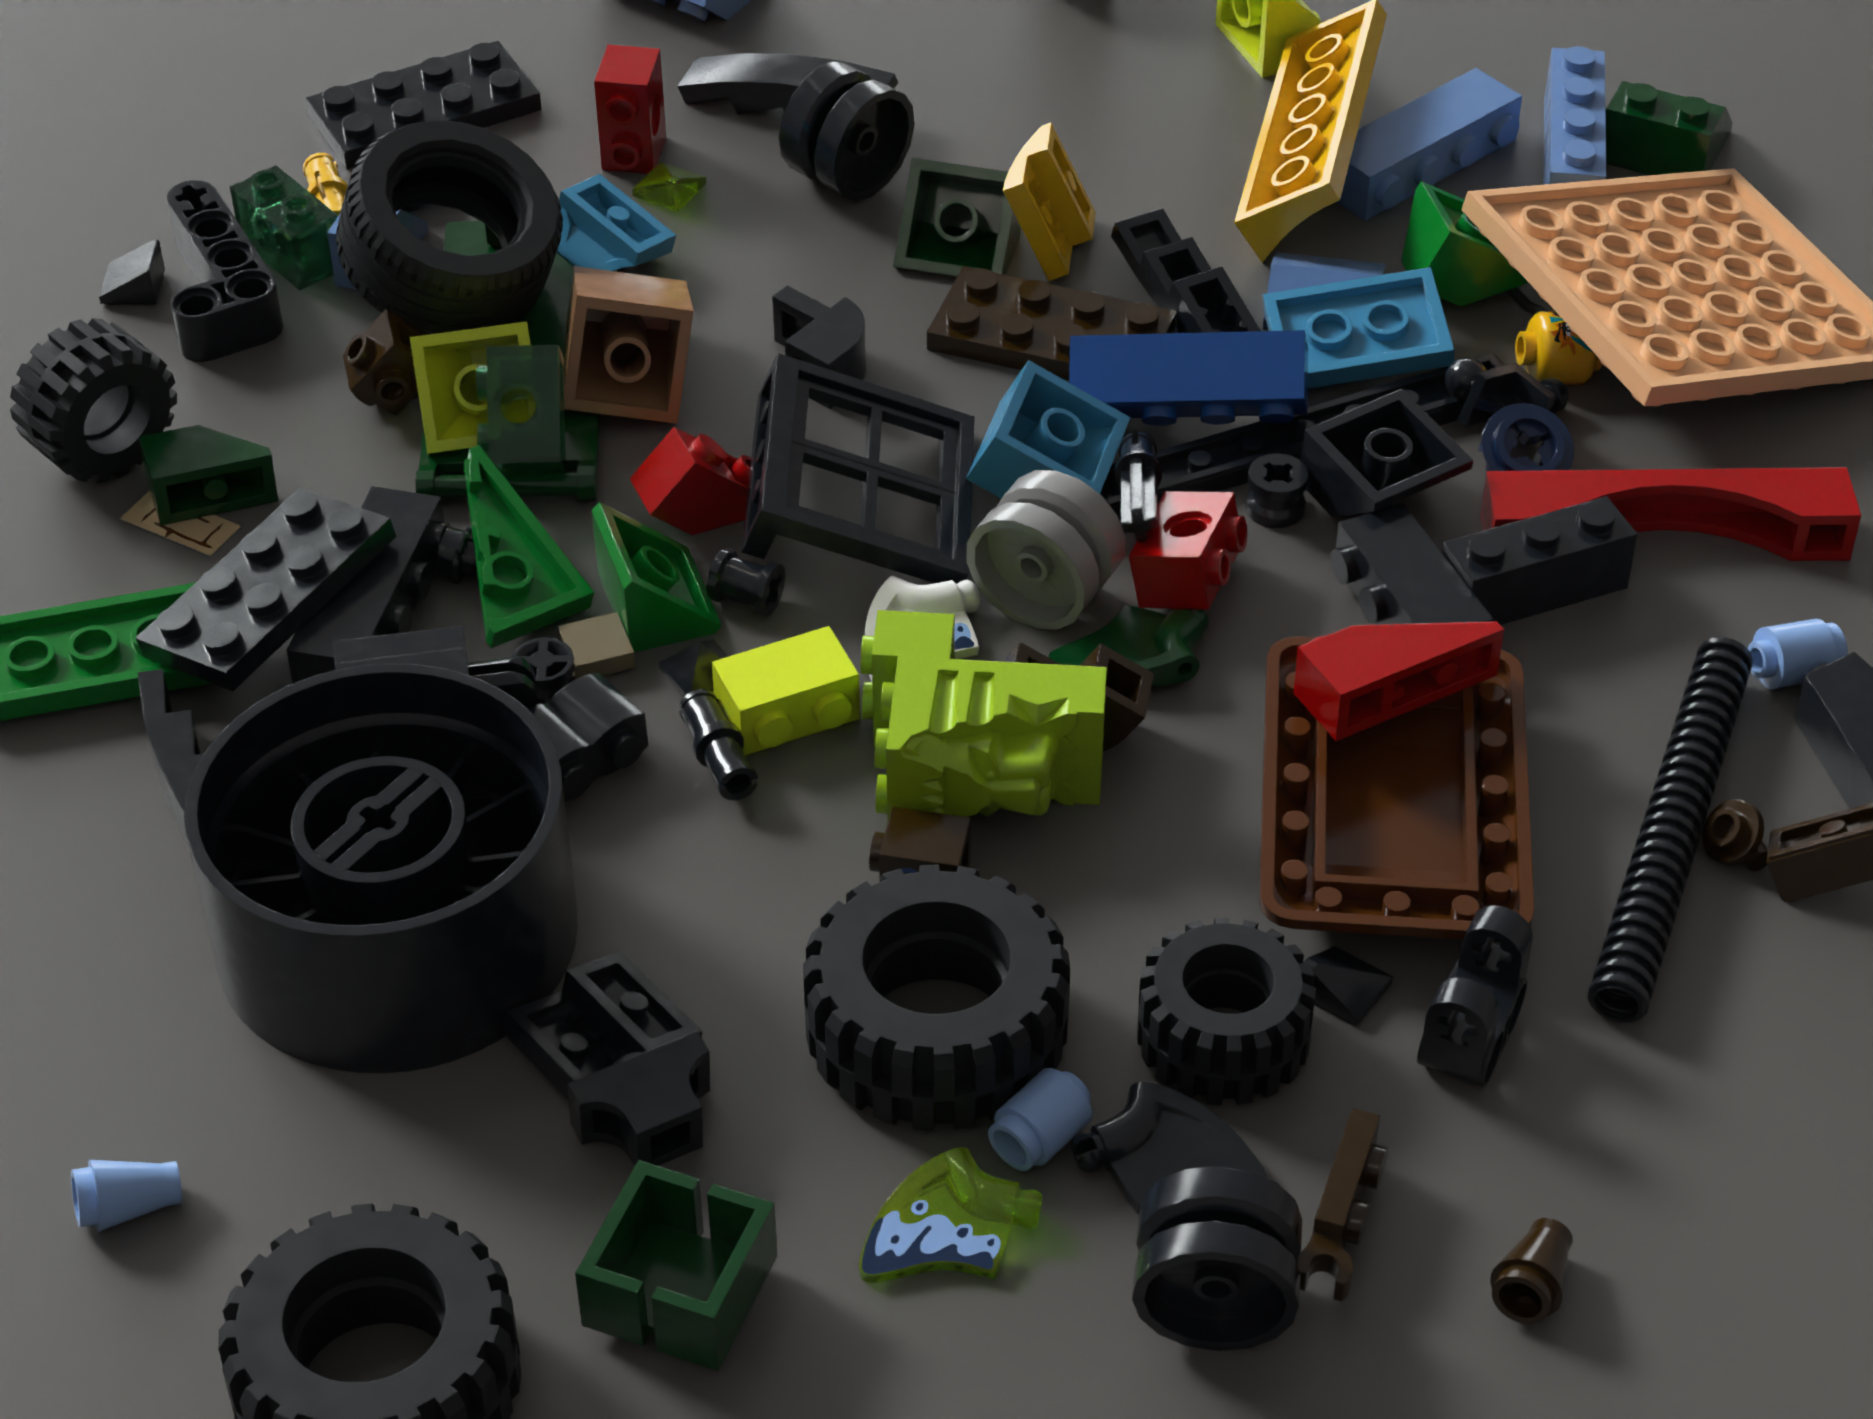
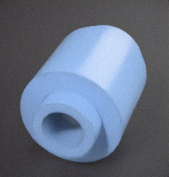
(1791, 650)
(1040, 1119)

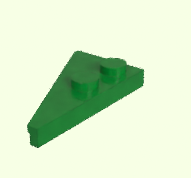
(518, 564)

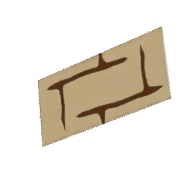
(201, 534)

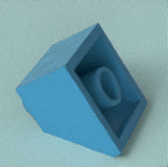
(1047, 427)

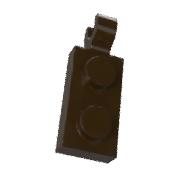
(1341, 1211)

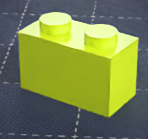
(788, 689)

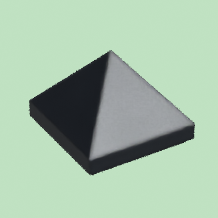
(692, 666)

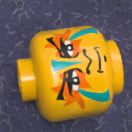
(1554, 351)

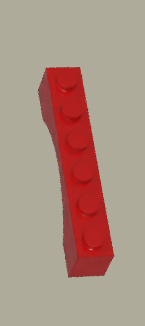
(1782, 510)

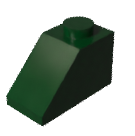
(205, 473)

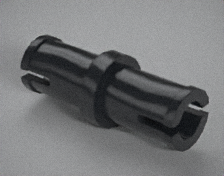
(718, 744)

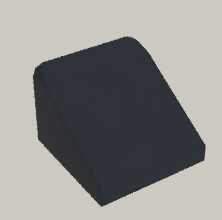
(134, 276)

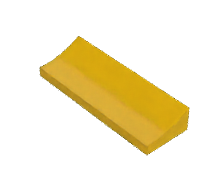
(1309, 125)

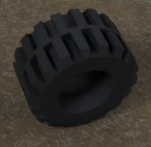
(92, 398)
(1219, 1051)

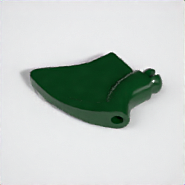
(1147, 638)

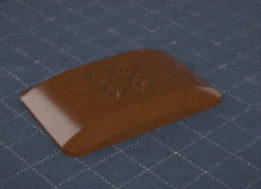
(1400, 820)

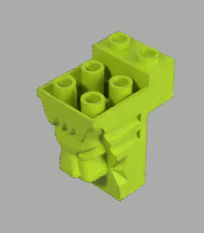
(977, 730)

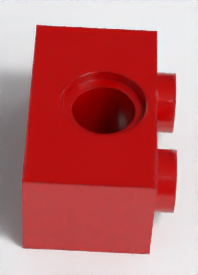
(630, 108)
(1188, 550)

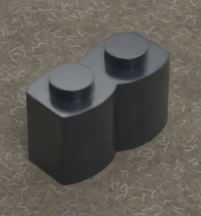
(592, 731)

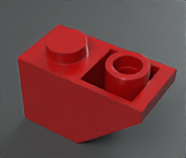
(693, 483)

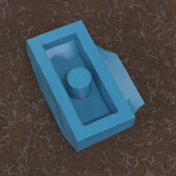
(608, 228)

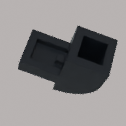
(820, 333)

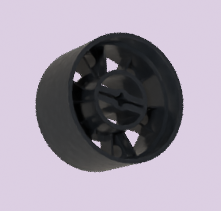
(368, 869)

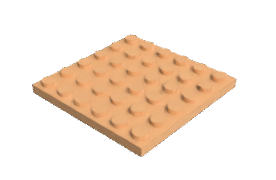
(1683, 283)

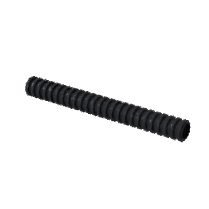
(1670, 832)

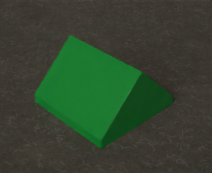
(650, 582)

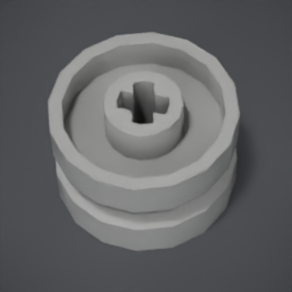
(1046, 549)

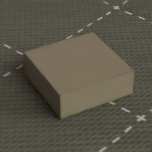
(598, 645)

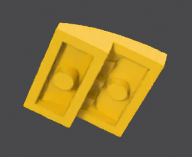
(1049, 201)

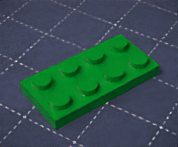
(81, 653)

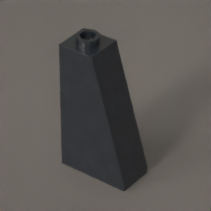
(1838, 724)

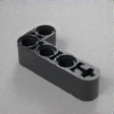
(236, 294)

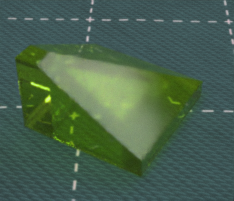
(669, 186)

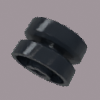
(846, 130)
(1217, 1258)

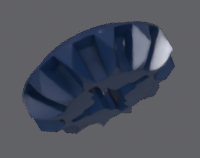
(1528, 425)

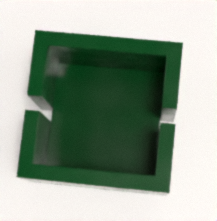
(665, 1279)

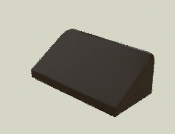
(1822, 853)

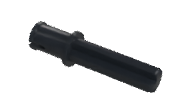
(1138, 476)

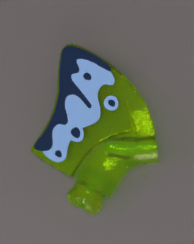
(947, 1220)

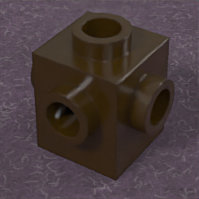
(382, 363)

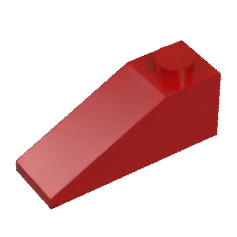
(1391, 669)

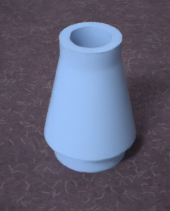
(122, 1190)

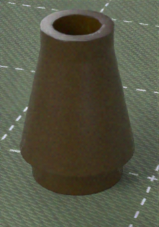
(1532, 1275)

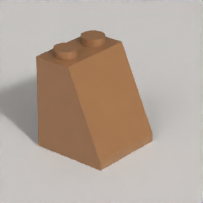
(626, 344)

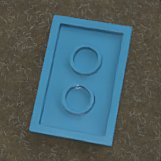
(1366, 326)

